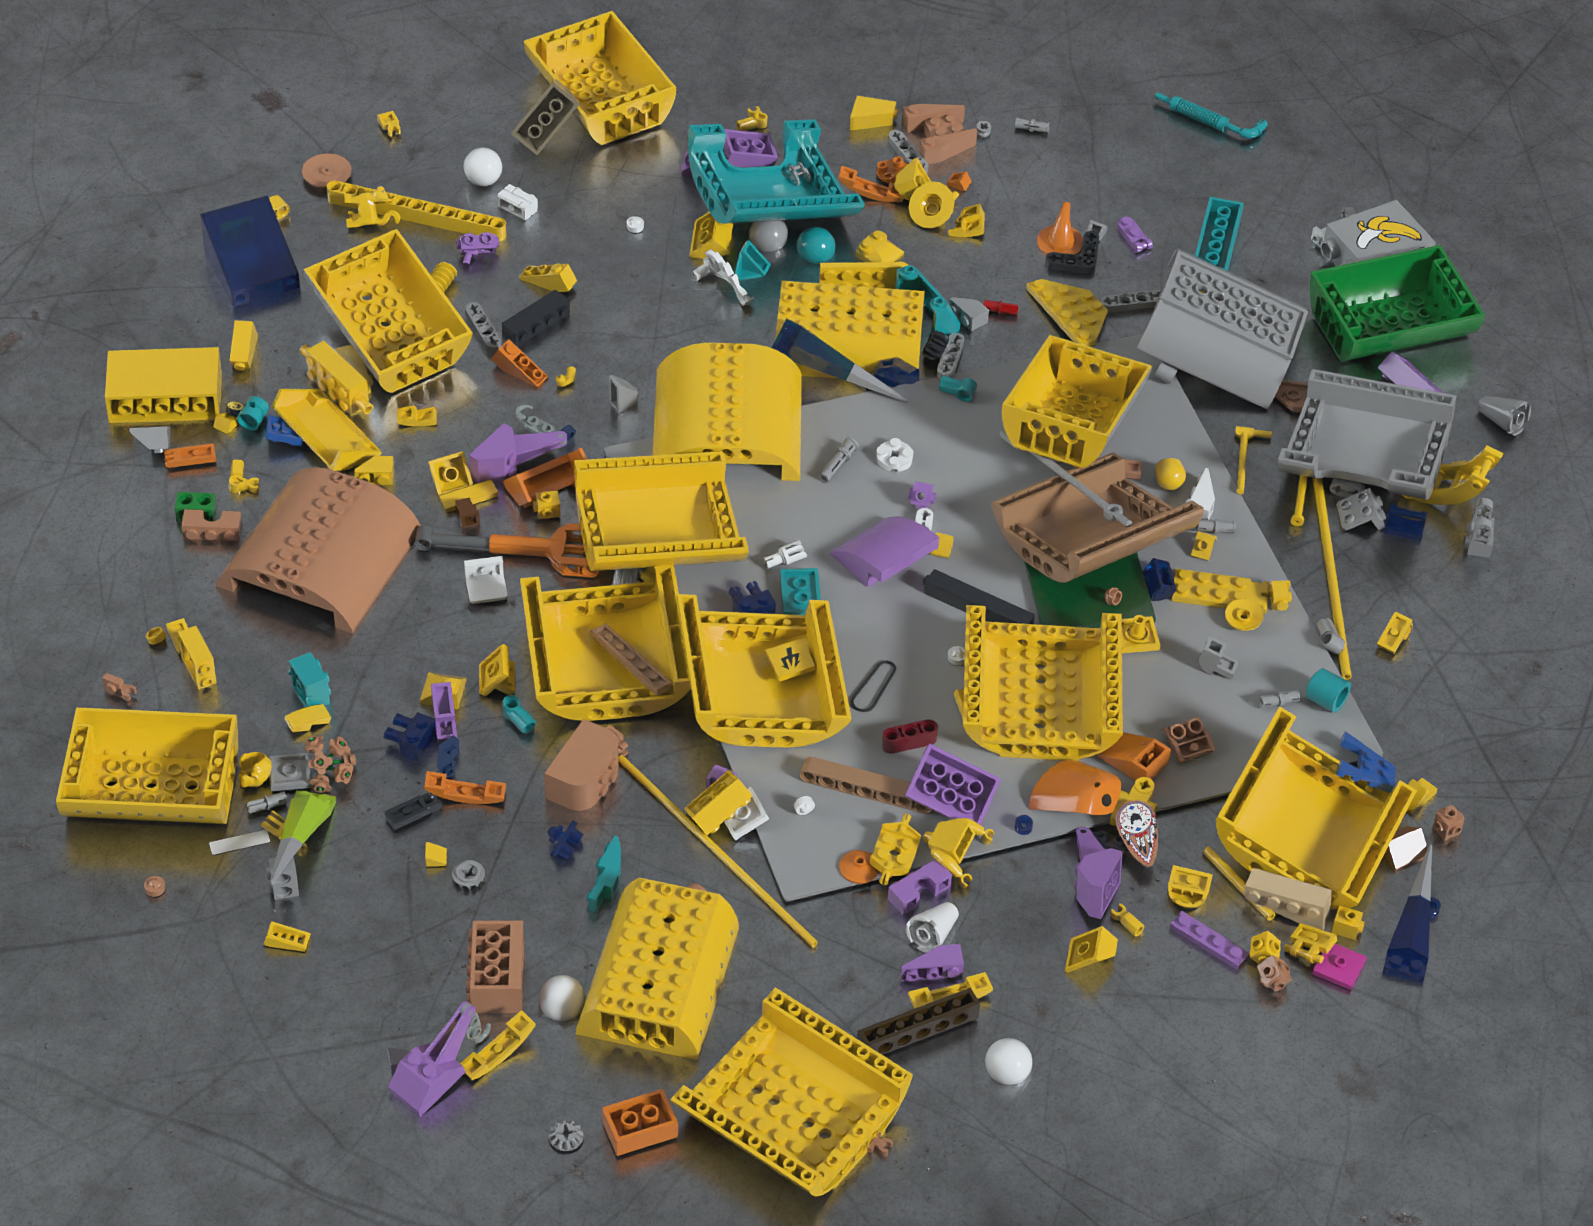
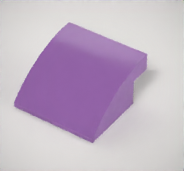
(885, 549)

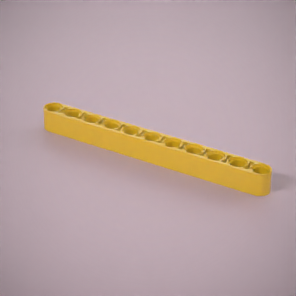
(423, 211)

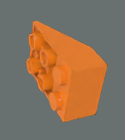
(1137, 756)

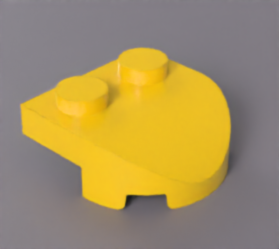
(1188, 887)

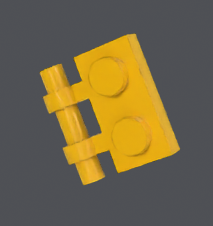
(1312, 938)

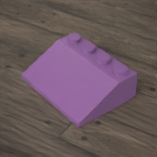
(952, 785)

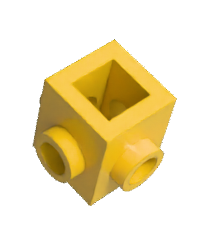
(547, 505)
(1264, 946)

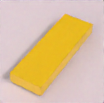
(477, 493)

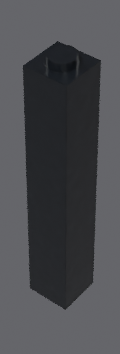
(959, 594)

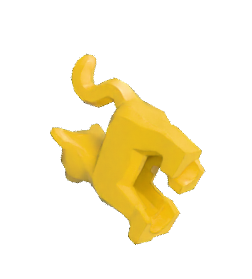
(367, 209)

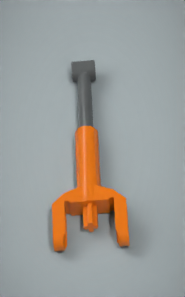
(553, 547)

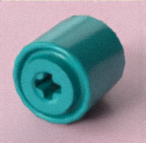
(1328, 690)

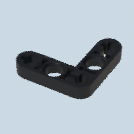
(1080, 260)

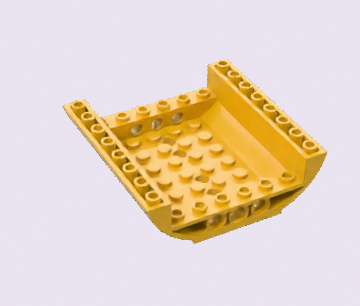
(1077, 696)
(816, 1077)

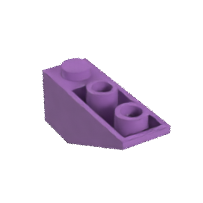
(937, 963)

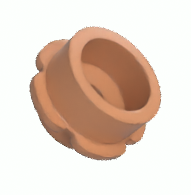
(1113, 596)

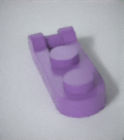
(1133, 234)

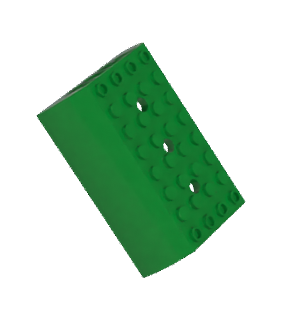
(1363, 296)

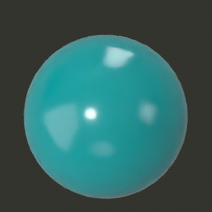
(815, 245)

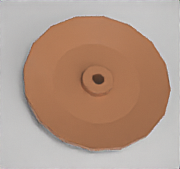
(326, 168)

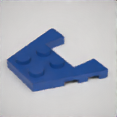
(1370, 765)

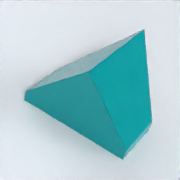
(751, 263)

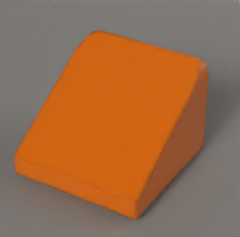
(959, 181)

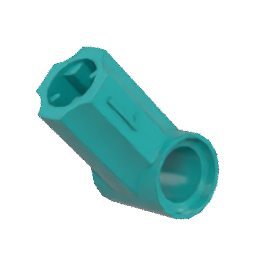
(963, 389)
(515, 713)

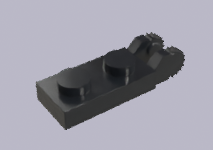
(412, 810)

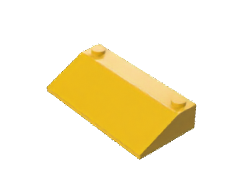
(324, 428)

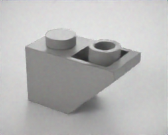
(969, 312)

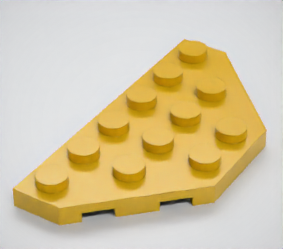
(1072, 308)

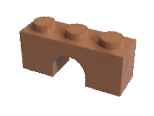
(226, 528)

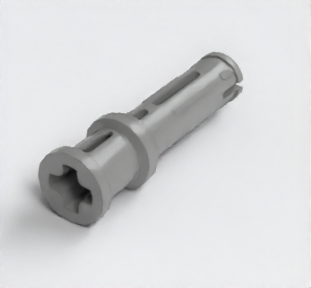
(842, 455)

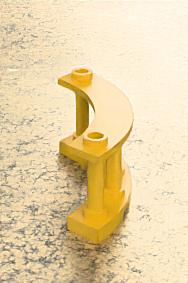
(1471, 471)

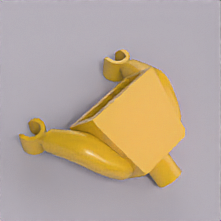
(951, 842)

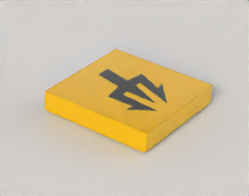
(790, 660)

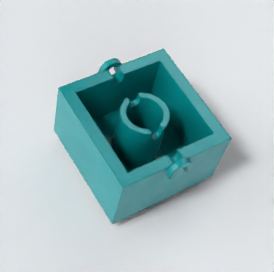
(309, 680)

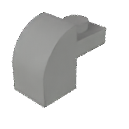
(1214, 660)

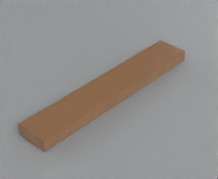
(631, 659)

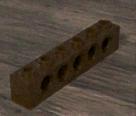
(921, 1022)

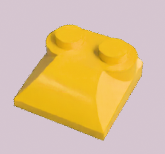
(878, 249)

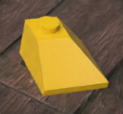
(910, 179)
(450, 473)
(457, 685)
(1090, 948)

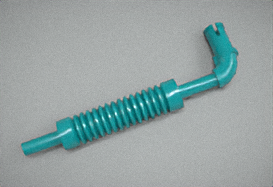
(1209, 117)

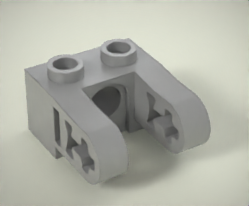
(1480, 529)

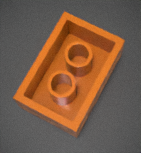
(639, 1122)

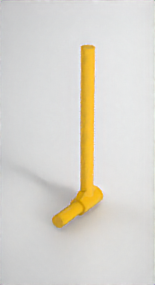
(1244, 434)

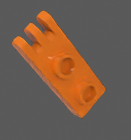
(190, 455)

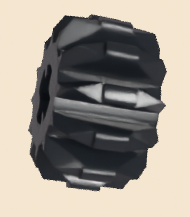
(935, 345)

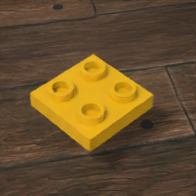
(1139, 635)

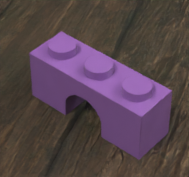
(931, 876)

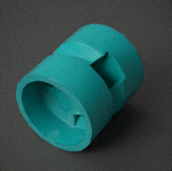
(253, 413)

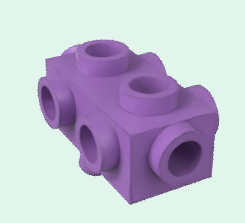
(472, 245)

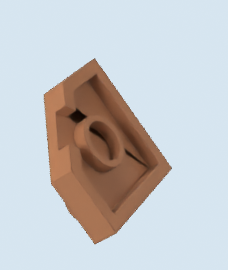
(1292, 394)

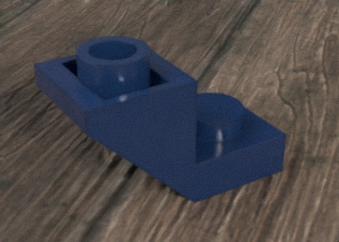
(446, 754)

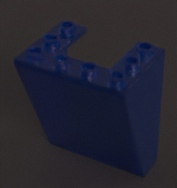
(247, 248)

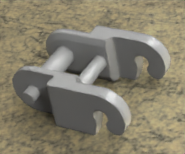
(802, 171)

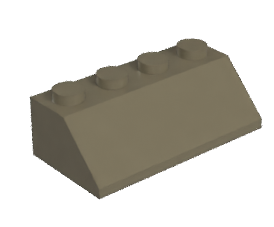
(546, 117)

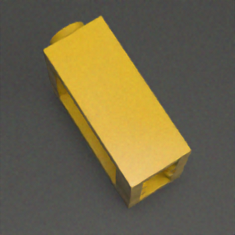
(197, 657)

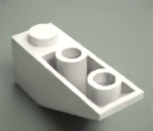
(1204, 494)

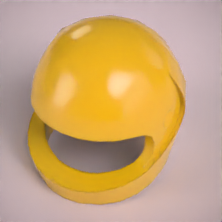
(1170, 473)

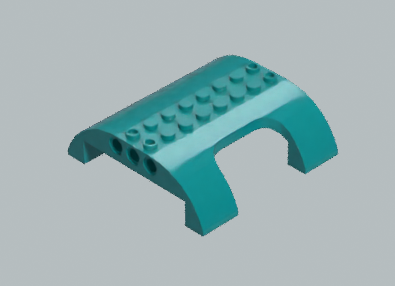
(767, 191)

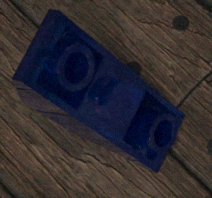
(895, 372)

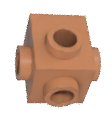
(1448, 822)
(1274, 973)

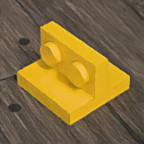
(497, 672)

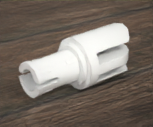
(786, 555)

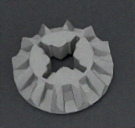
(466, 867)
(558, 1140)

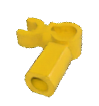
(755, 119)
(236, 480)

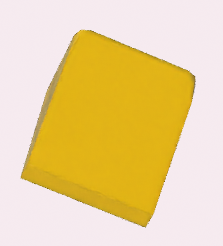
(225, 422)
(944, 547)
(435, 855)

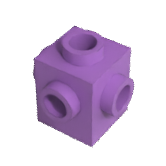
(927, 490)

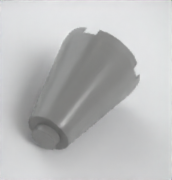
(1506, 412)

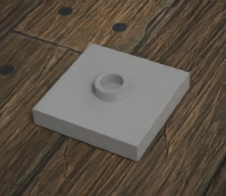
(290, 771)

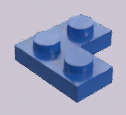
(277, 431)

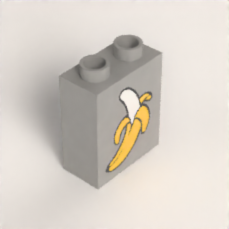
(1373, 235)

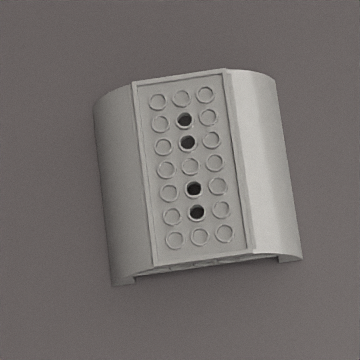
(1220, 337)

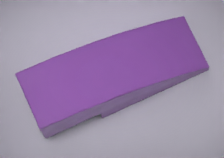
(443, 711)

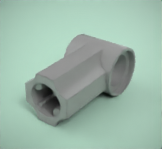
(1329, 637)

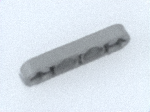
(903, 141)
(1134, 304)
(483, 327)
(949, 356)

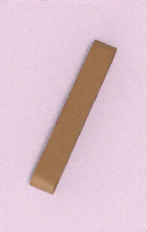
(859, 783)

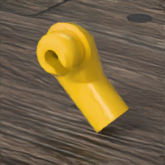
(568, 379)

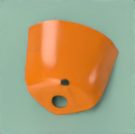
(1071, 789)

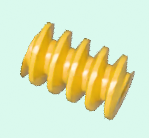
(443, 275)

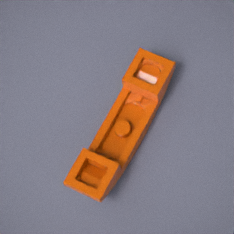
(867, 188)
(464, 791)

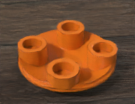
(888, 169)

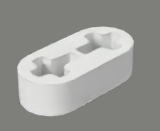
(929, 517)

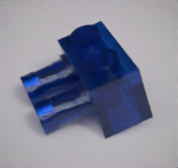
(756, 602)
(416, 737)

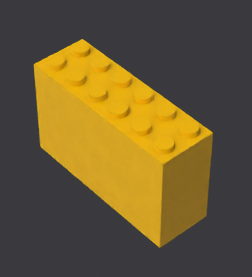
(163, 385)

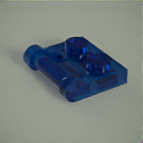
(1405, 527)

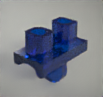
(571, 833)

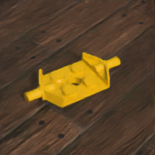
(898, 838)

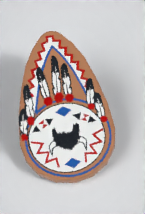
(1138, 830)

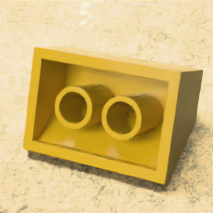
(710, 235)
(718, 802)

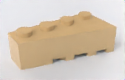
(1290, 898)

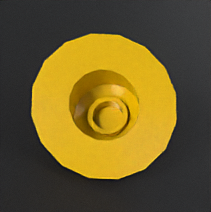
(932, 204)

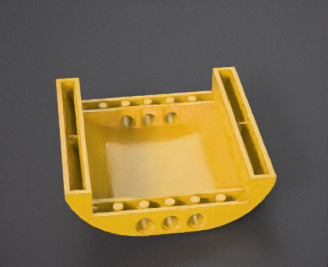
(730, 402)
(656, 511)
(576, 674)
(737, 688)
(1305, 820)

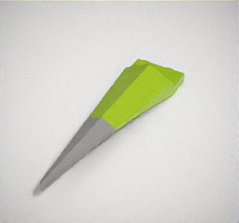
(304, 816)

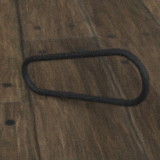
(866, 681)

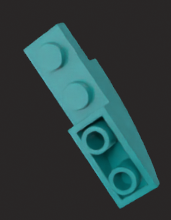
(608, 875)

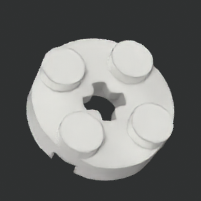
(894, 447)

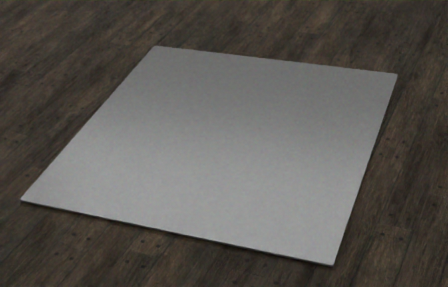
(971, 466)

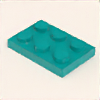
(798, 588)

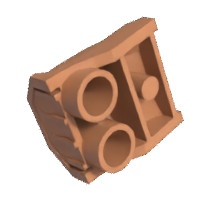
(1189, 740)

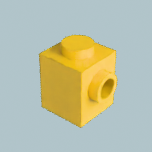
(1348, 923)

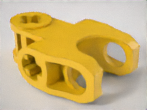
(1141, 790)

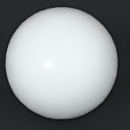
(482, 166)
(561, 998)
(1008, 1061)

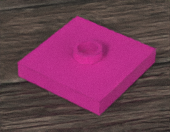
(1340, 966)

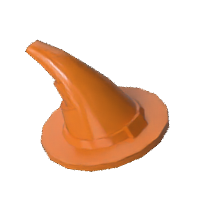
(1060, 236)

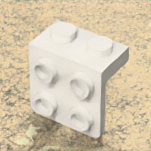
(485, 580)

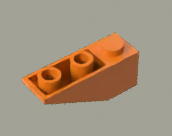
(517, 364)

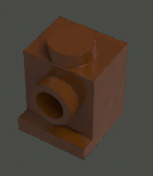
(467, 513)

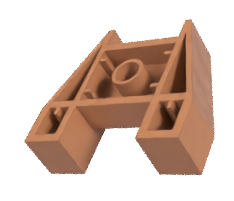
(943, 130)

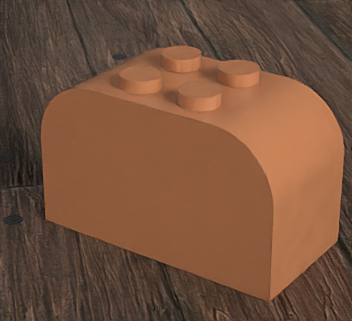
(583, 768)

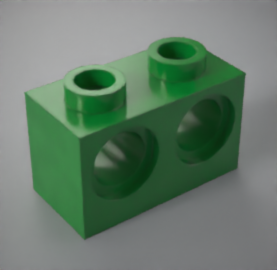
(195, 501)

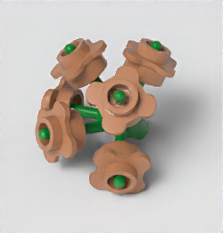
(322, 763)

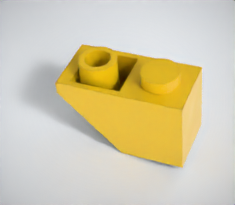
(377, 470)

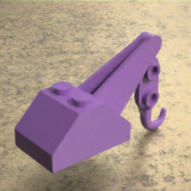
(743, 150)

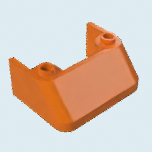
(543, 478)

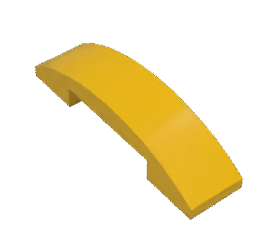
(979, 984)
(500, 1048)

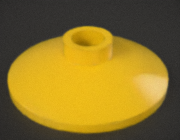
(1242, 609)

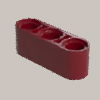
(909, 736)

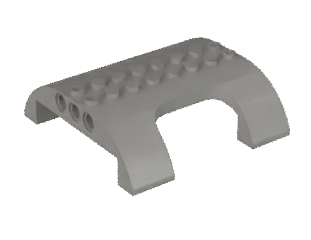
(1370, 433)

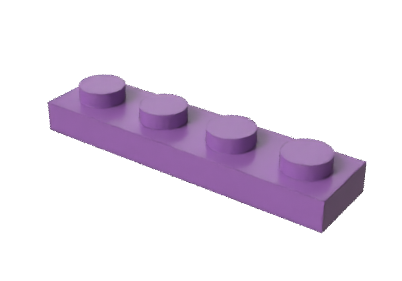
(1209, 940)

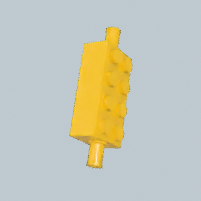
(337, 378)

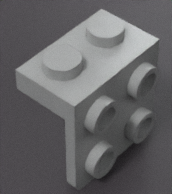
(1361, 509)

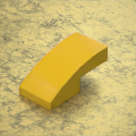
(412, 417)
(173, 629)
(304, 718)

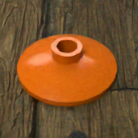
(856, 867)

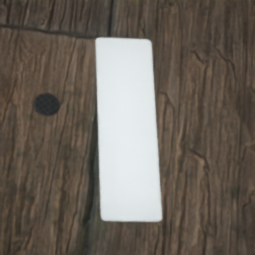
(239, 842)

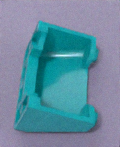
(934, 303)

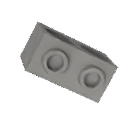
(286, 884)

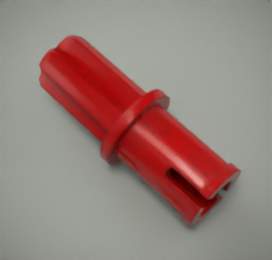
(1001, 307)

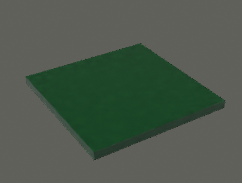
(1083, 598)

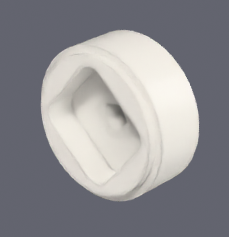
(635, 224)
(956, 655)
(804, 805)

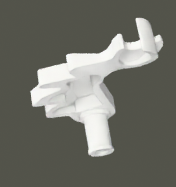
(716, 265)

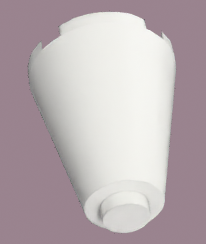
(932, 926)

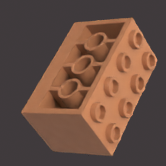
(495, 967)

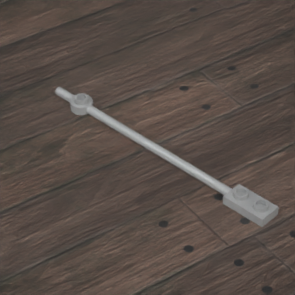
(1111, 511)

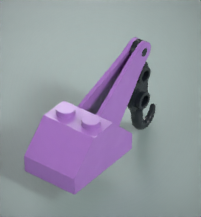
(1099, 869)

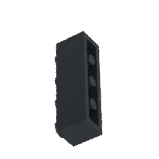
(536, 318)

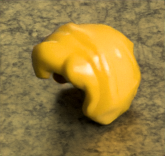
(254, 769)

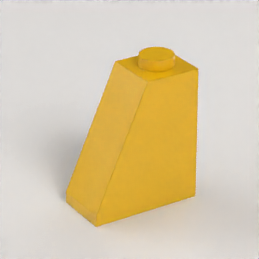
(872, 113)
(243, 344)

